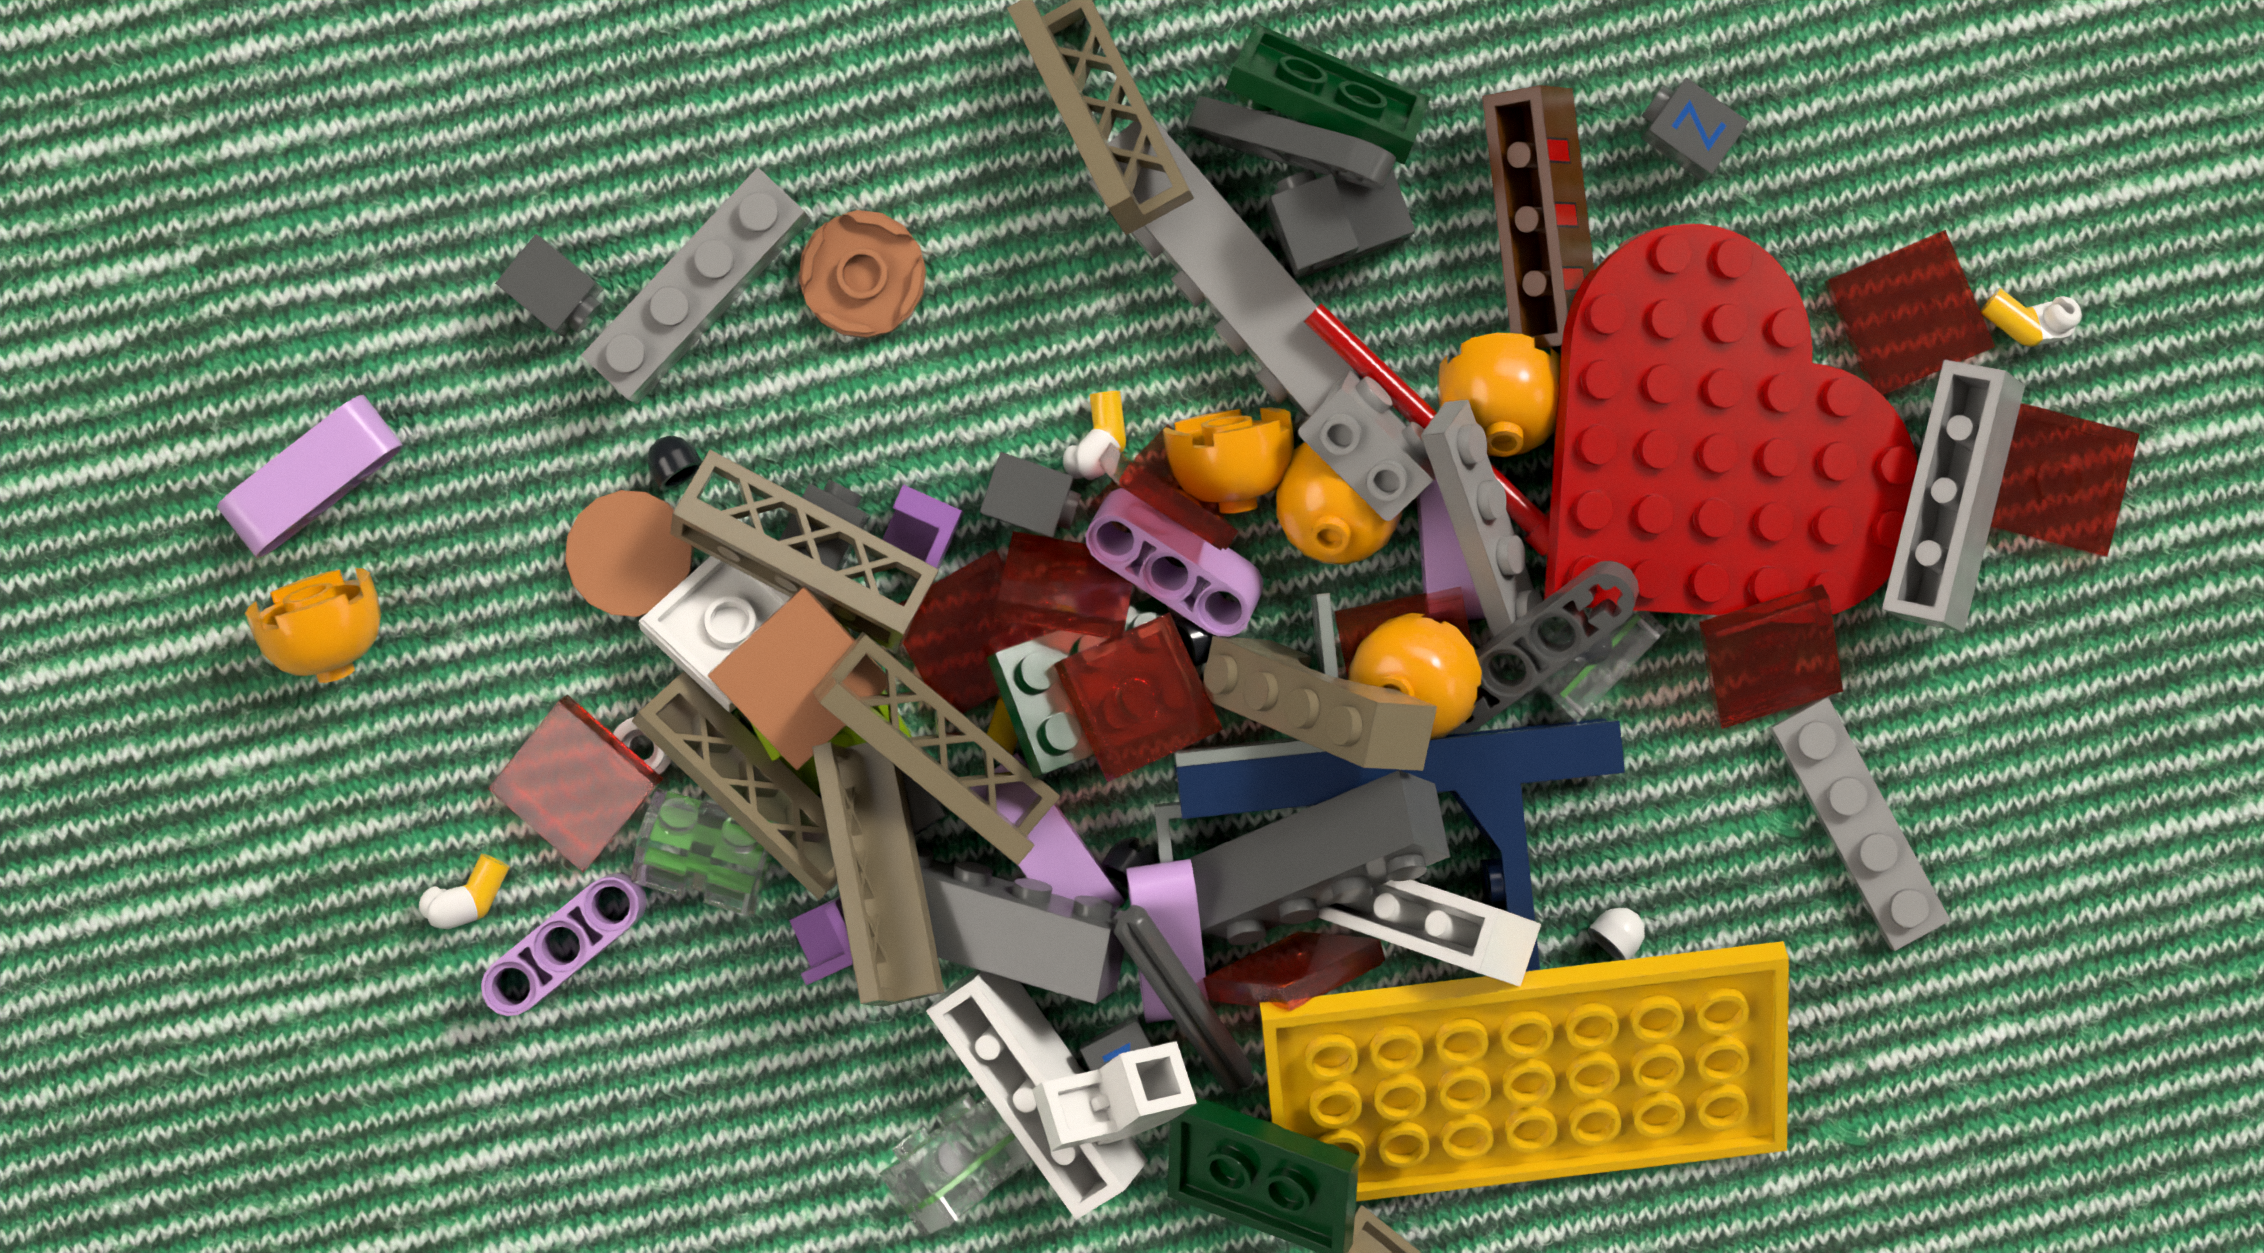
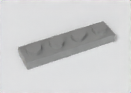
(1480, 515)
(1859, 823)

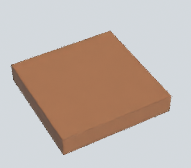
(780, 666)

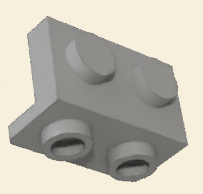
(1369, 445)

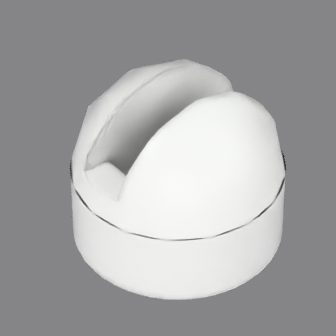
(1618, 932)

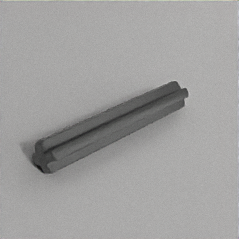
(1183, 998)

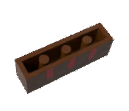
(1538, 207)

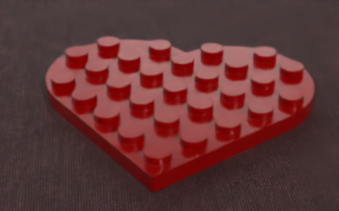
(1711, 439)

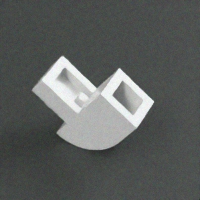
(1117, 1100)

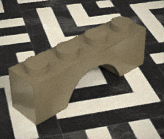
(1333, 714)

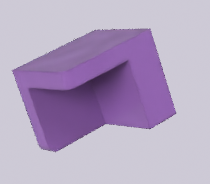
(922, 526)
(823, 940)

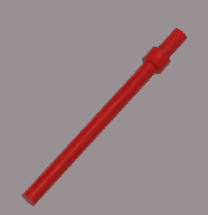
(1416, 410)

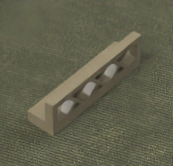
(1078, 116)
(789, 570)
(920, 765)
(742, 779)
(878, 875)

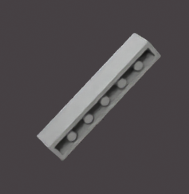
(1238, 280)

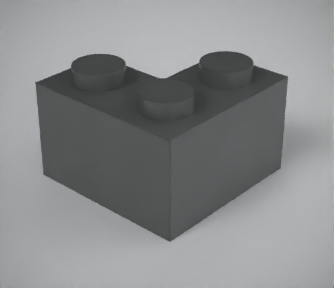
(1334, 220)

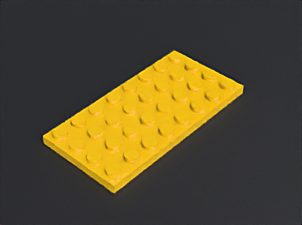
(1541, 1076)

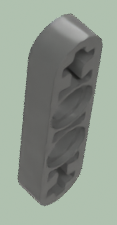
(1291, 142)
(1542, 656)

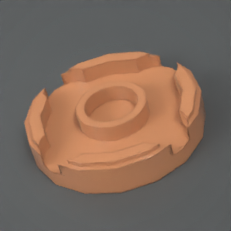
(862, 274)
(625, 553)

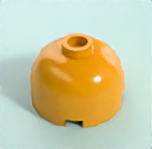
(1508, 389)
(1230, 456)
(1326, 515)
(318, 625)
(1424, 662)

